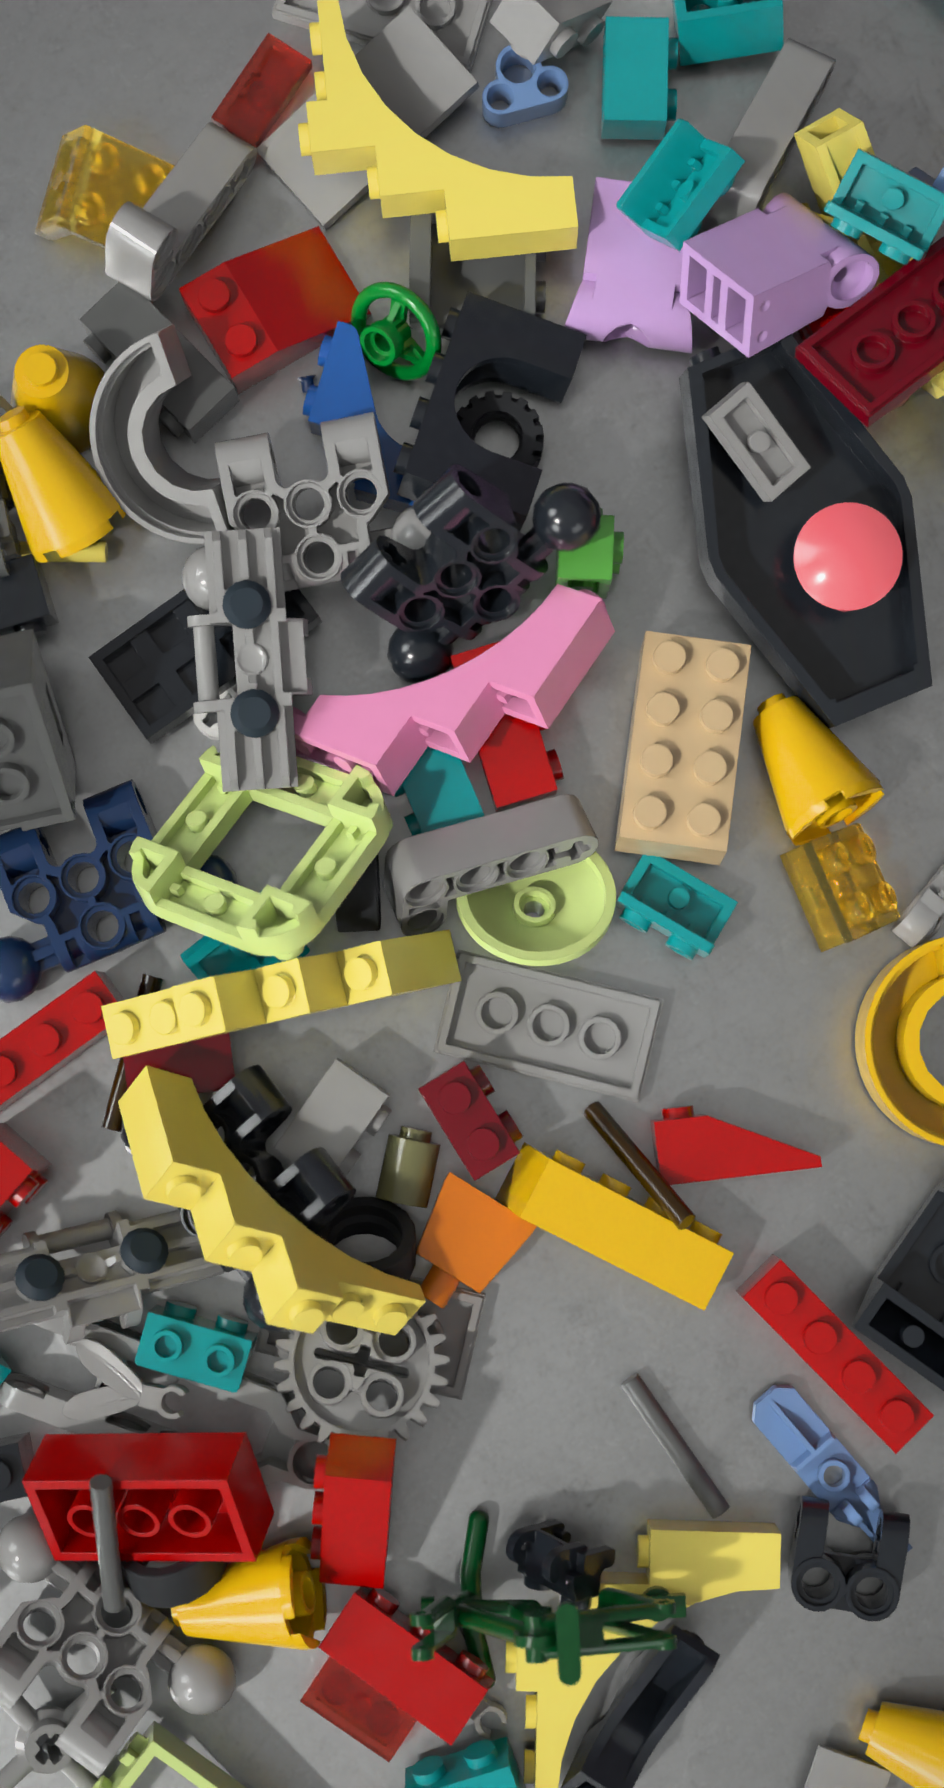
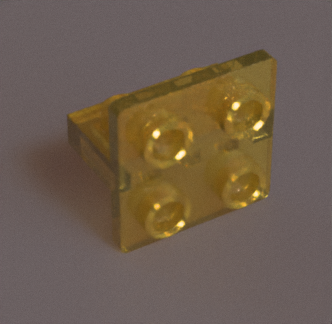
(841, 886)

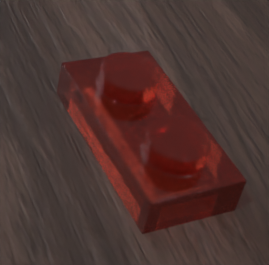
(357, 1709)

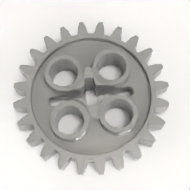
(350, 1410)

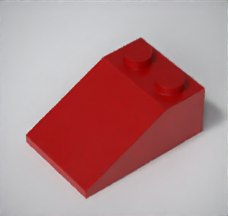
(271, 305)

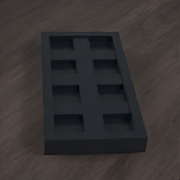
(155, 665)

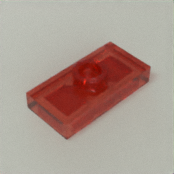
(262, 91)

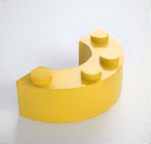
(890, 1040)

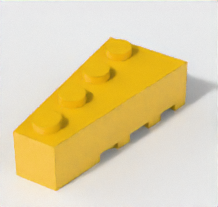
(613, 1225)

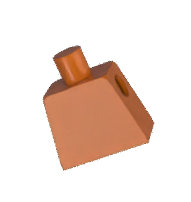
(467, 1240)

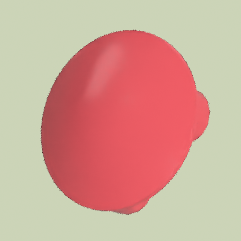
(848, 556)

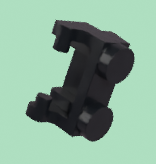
(558, 1566)

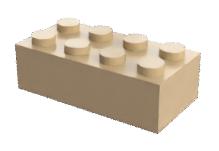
(683, 748)

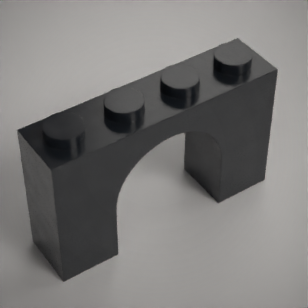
(486, 346)

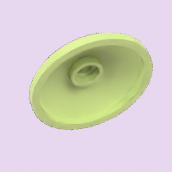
(573, 907)

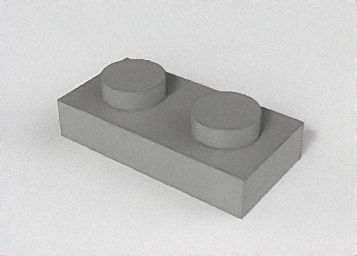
(756, 441)

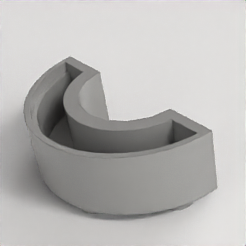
(130, 448)

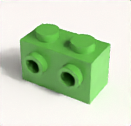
(593, 564)

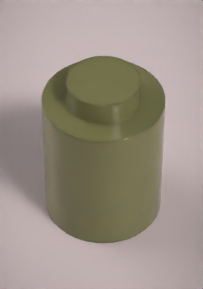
(408, 1167)

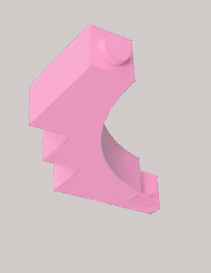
(456, 711)

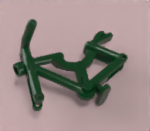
(534, 1627)

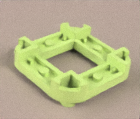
(276, 919)

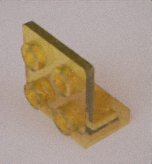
(92, 182)

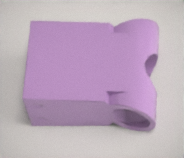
(771, 274)
(628, 281)

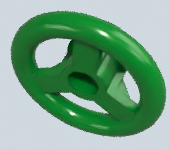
(391, 336)

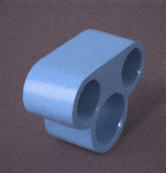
(523, 98)

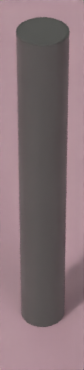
(675, 1446)
(107, 1543)

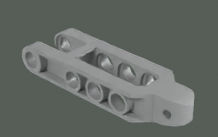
(286, 1455)

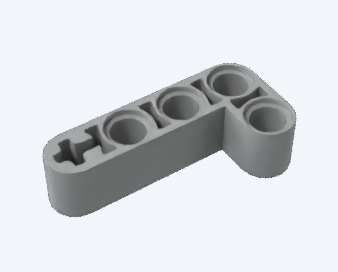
(769, 127)
(155, 241)
(482, 854)

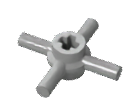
(43, 1758)

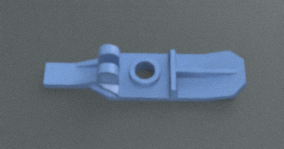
(812, 1449)

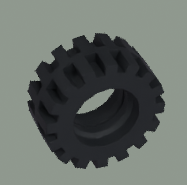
(510, 411)

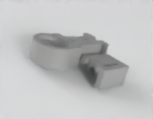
(923, 912)

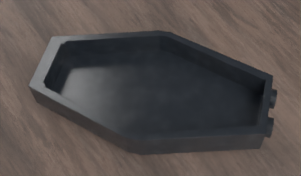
(746, 546)

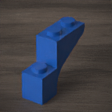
(345, 393)

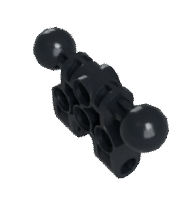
(467, 569)
(309, 1189)

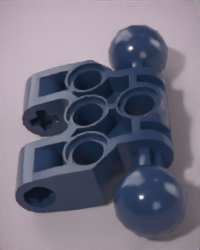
(72, 916)

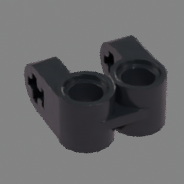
(847, 1570)

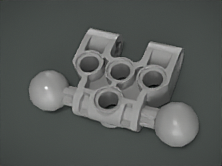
(251, 473)
(198, 1675)

